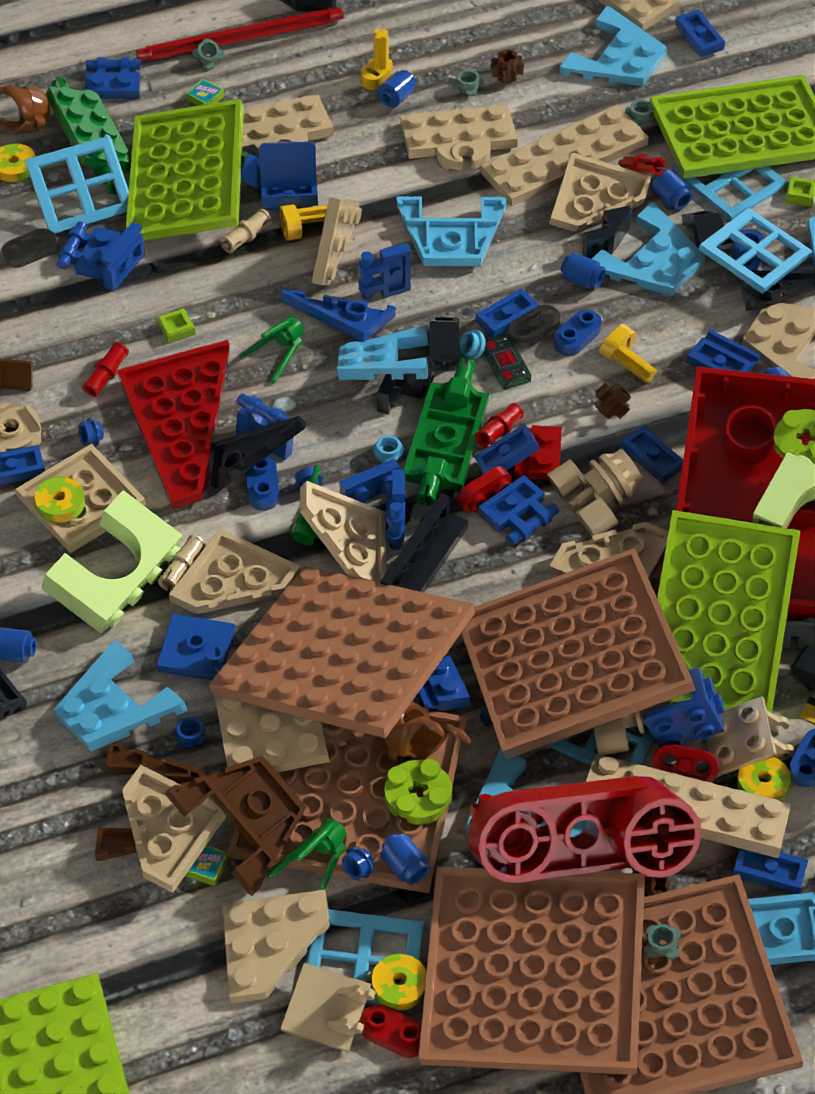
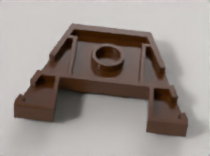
(255, 803)
(120, 841)

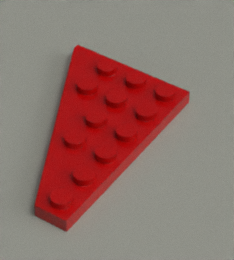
(177, 414)

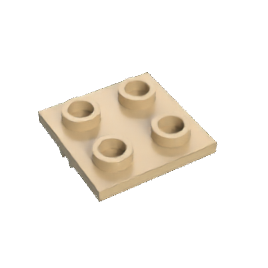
(748, 737)
(327, 1007)

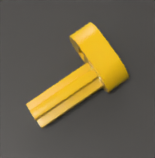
(379, 63)
(293, 218)
(617, 347)

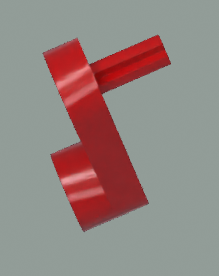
(627, 826)

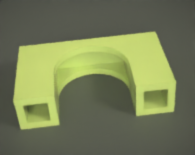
(787, 492)
(100, 599)

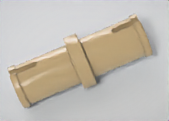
(245, 231)
(181, 562)

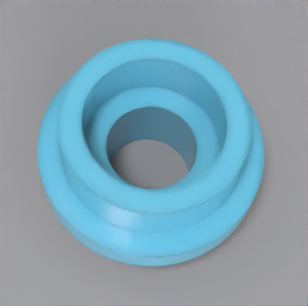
(472, 344)
(386, 444)

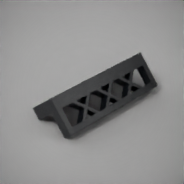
(427, 548)

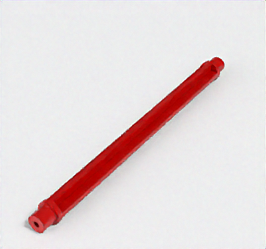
(242, 33)

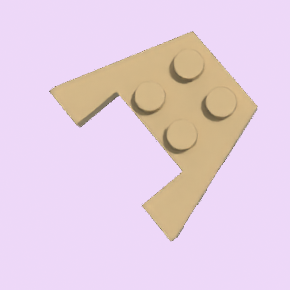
(782, 336)

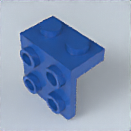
(288, 174)
(690, 718)

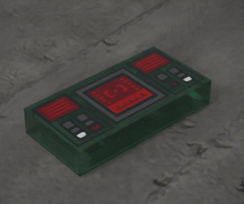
(506, 362)

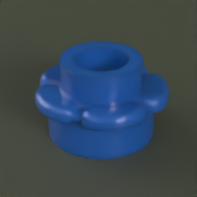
(90, 432)
(305, 475)
(190, 725)
(358, 863)

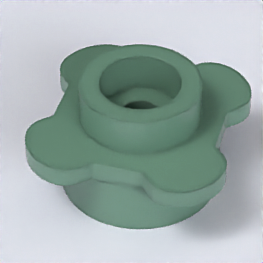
(211, 47)
(468, 82)
(640, 112)
(662, 932)

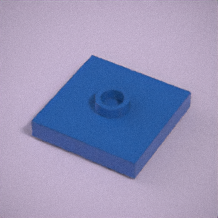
(187, 642)

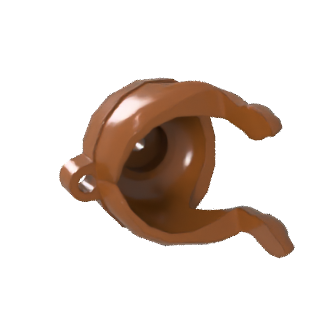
(32, 108)
(418, 735)

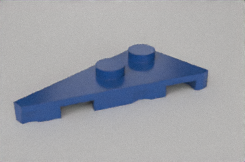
(341, 313)

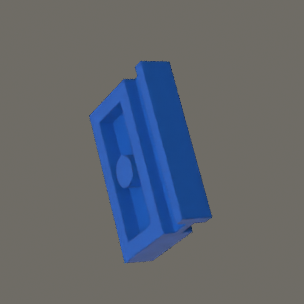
(122, 256)
(722, 353)
(444, 688)

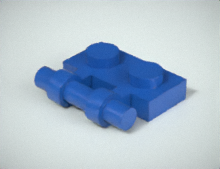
(114, 84)
(96, 244)
(394, 272)
(257, 415)
(511, 504)
(396, 509)

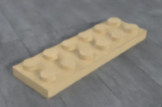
(544, 162)
(724, 812)

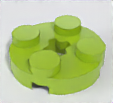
(795, 424)
(421, 774)

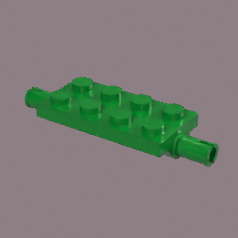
(86, 120)
(446, 434)

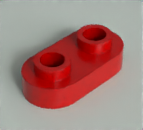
(483, 489)
(686, 761)
(391, 1031)

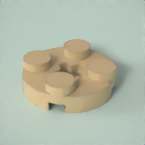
(28, 427)

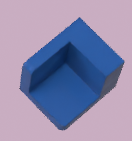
(250, 170)

